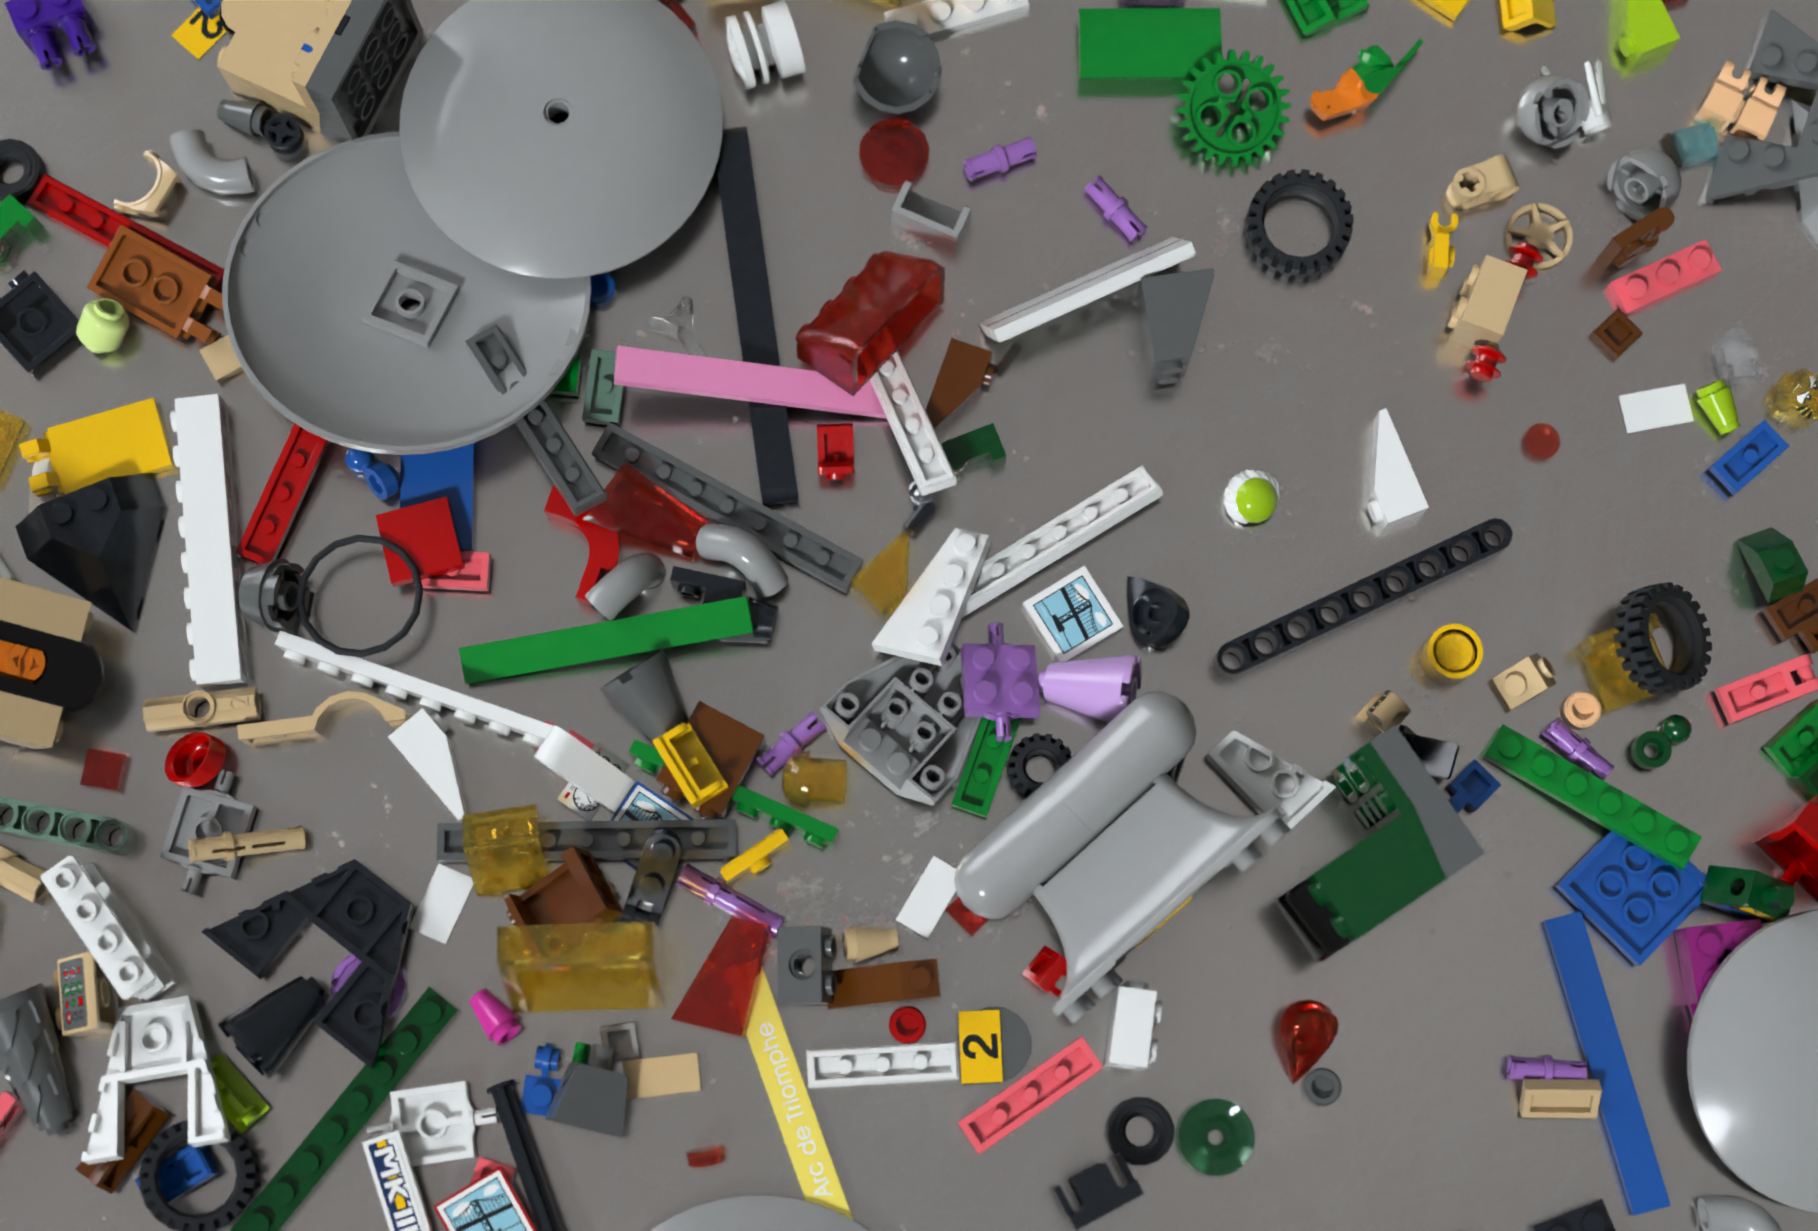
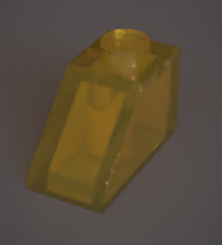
(885, 579)

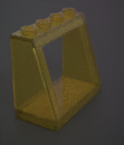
(582, 966)

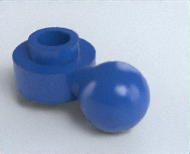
(380, 477)

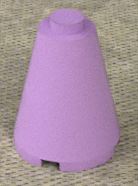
(1094, 685)

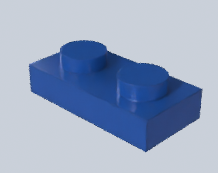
(1748, 457)

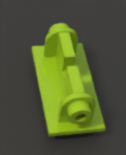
(239, 1099)

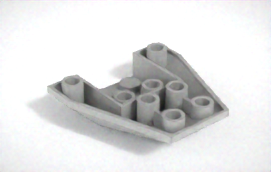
(906, 724)

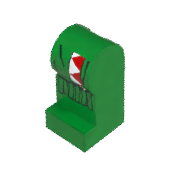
(15, 222)

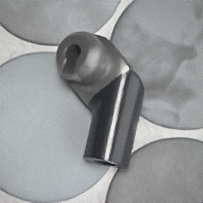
(923, 510)

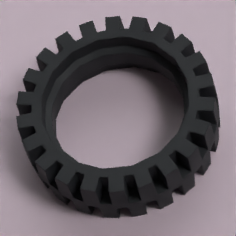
(1305, 184)
(1637, 646)
(208, 1221)

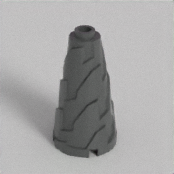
(32, 1059)

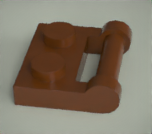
(1638, 236)

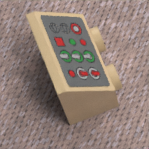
(85, 997)

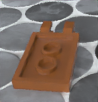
(157, 286)

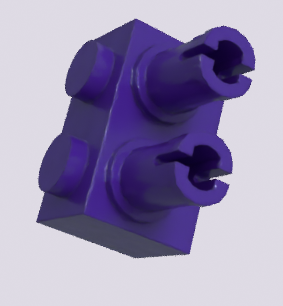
(45, 20)

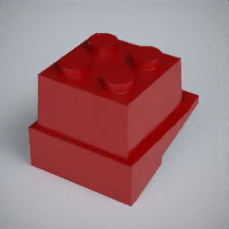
(1795, 846)

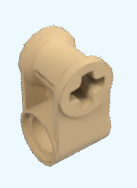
(1487, 182)

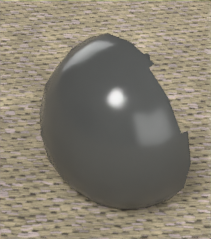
(898, 68)

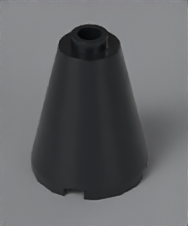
(274, 1023)

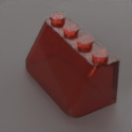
(871, 318)

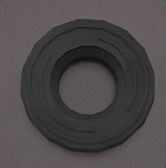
(33, 169)
(1156, 1114)

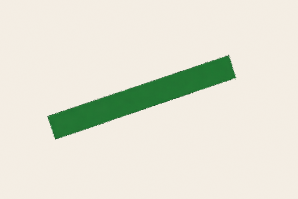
(606, 640)

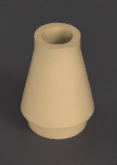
(867, 942)

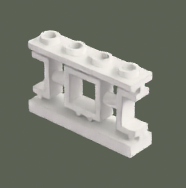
(108, 930)

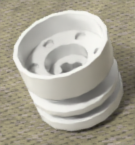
(765, 44)

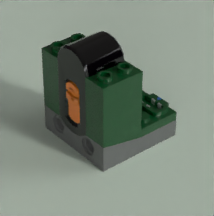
(1412, 851)

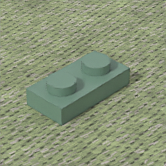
(602, 397)

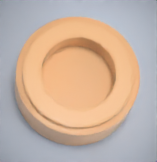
(1581, 710)

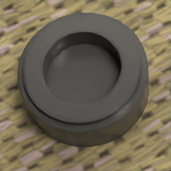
(1321, 1087)

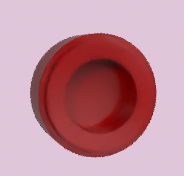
(907, 1024)

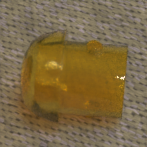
(814, 780)

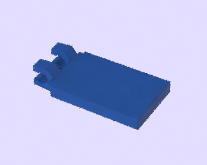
(442, 475)

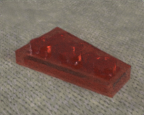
(647, 513)
(728, 980)

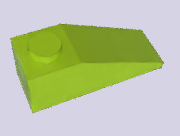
(1645, 30)

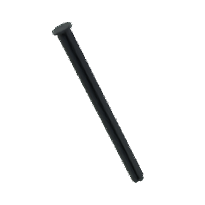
(525, 1156)

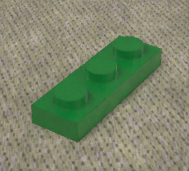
(983, 769)

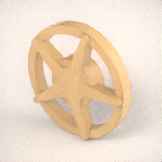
(1541, 233)

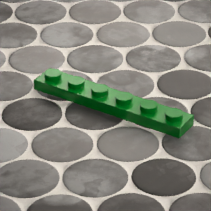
(1592, 797)
(752, 803)

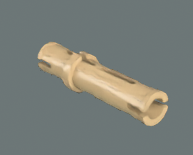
(243, 844)

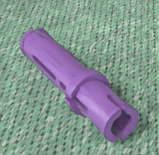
(724, 897)

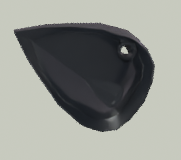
(1156, 611)

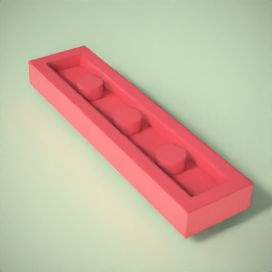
(1030, 1095)

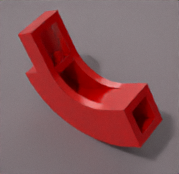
(604, 544)

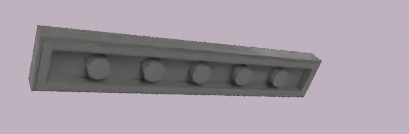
(540, 427)

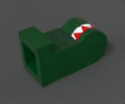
(975, 448)

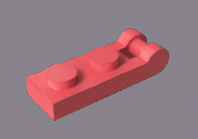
(1766, 689)

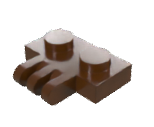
(1797, 615)

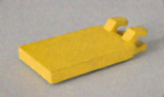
(100, 447)

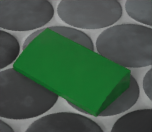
(1146, 42)

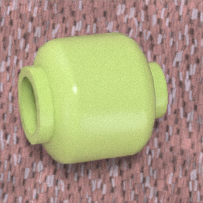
(102, 325)

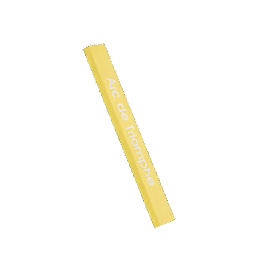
(792, 1103)

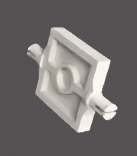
(435, 1122)

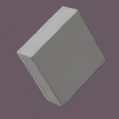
(624, 1039)

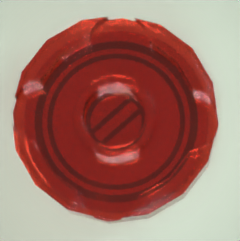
(894, 153)

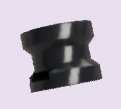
(280, 127)

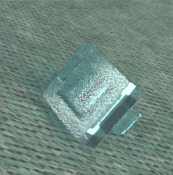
(1696, 144)

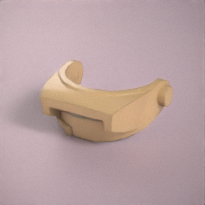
(159, 196)

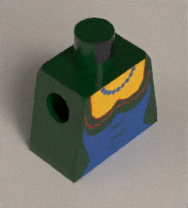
(1761, 895)

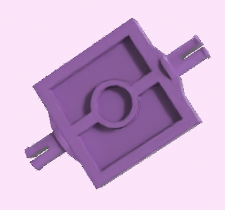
(1000, 681)

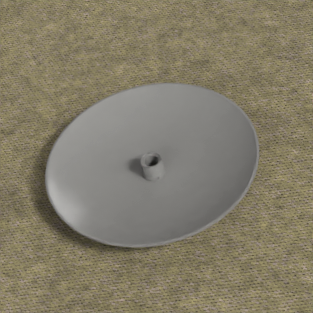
(573, 191)

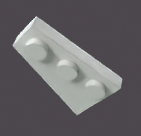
(1266, 779)

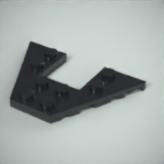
(356, 913)

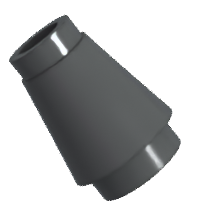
(245, 115)

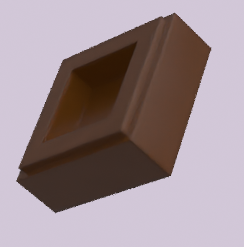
(1616, 334)

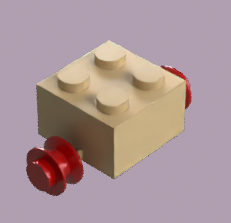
(1487, 306)

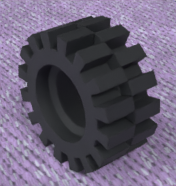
(1024, 751)

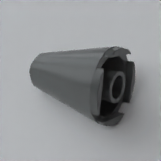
(649, 696)

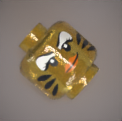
(1798, 395)

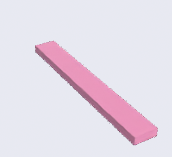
(740, 381)

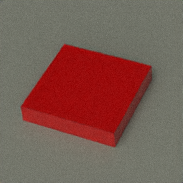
(426, 535)

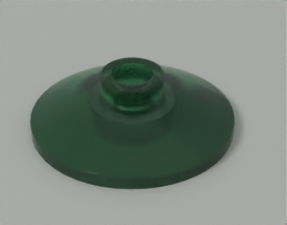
(1236, 1134)

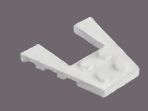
(151, 1044)

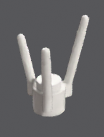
(1599, 113)

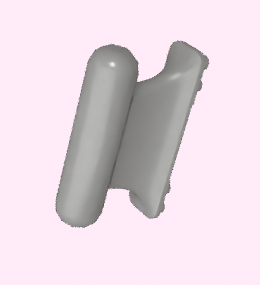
(1111, 846)

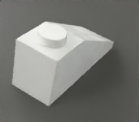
(1393, 485)
(432, 755)

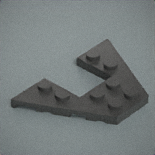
(1748, 164)

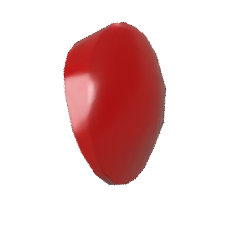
(195, 759)

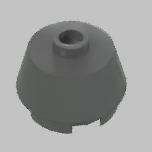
(270, 594)

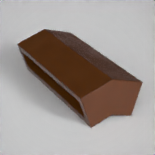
(141, 1123)

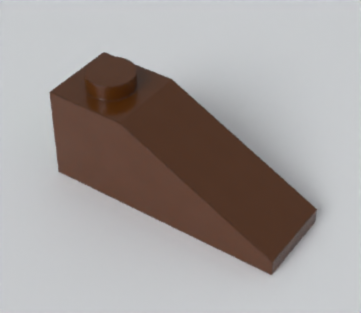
(958, 382)
(886, 984)

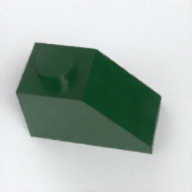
(1774, 563)

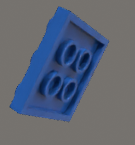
(1632, 895)

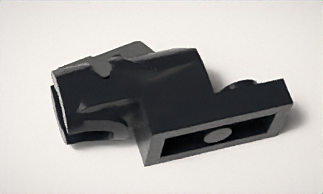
(721, 588)

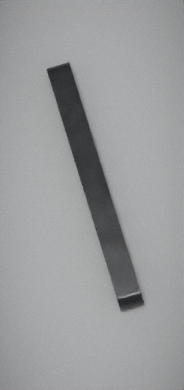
(754, 311)

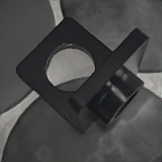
(1435, 754)

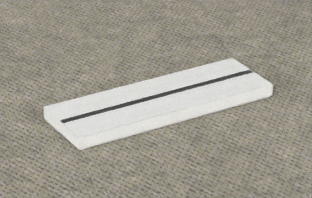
(1087, 289)

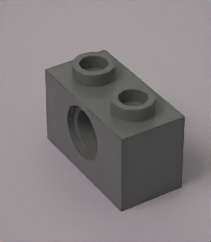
(793, 948)

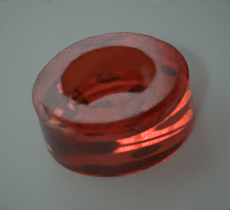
(1540, 442)
(705, 1156)

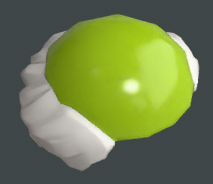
(1251, 496)

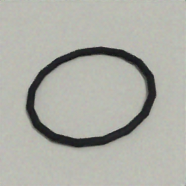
(393, 640)

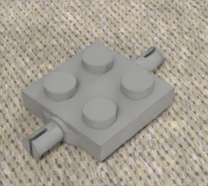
(202, 816)

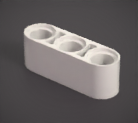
(584, 769)

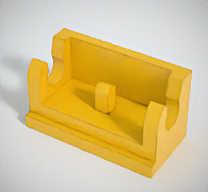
(690, 764)

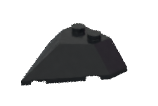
(99, 541)

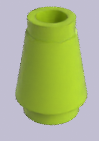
(1719, 406)

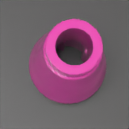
(495, 1017)

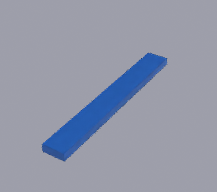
(1606, 1063)

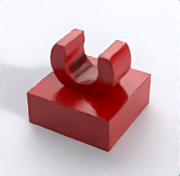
(1046, 970)

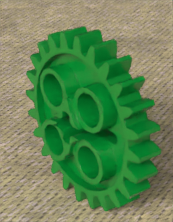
(1204, 92)

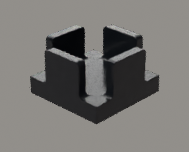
(1097, 1192)

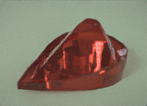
(1306, 1035)

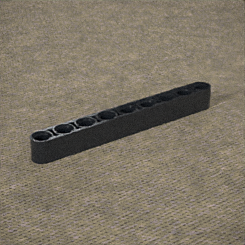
(1375, 586)

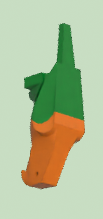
(1360, 83)

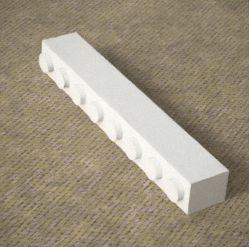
(210, 542)

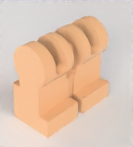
(1725, 104)

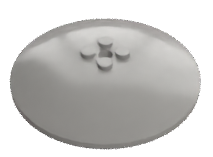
(1758, 1061)

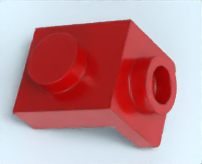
(835, 450)

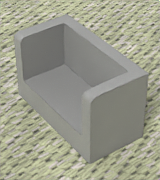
(929, 218)

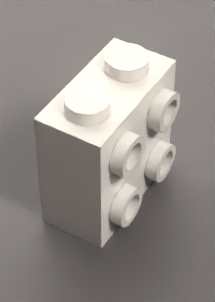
(1130, 1026)

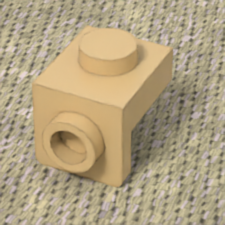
(1525, 680)

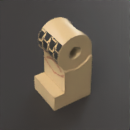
(1383, 712)

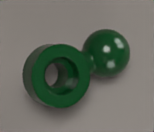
(1674, 730)

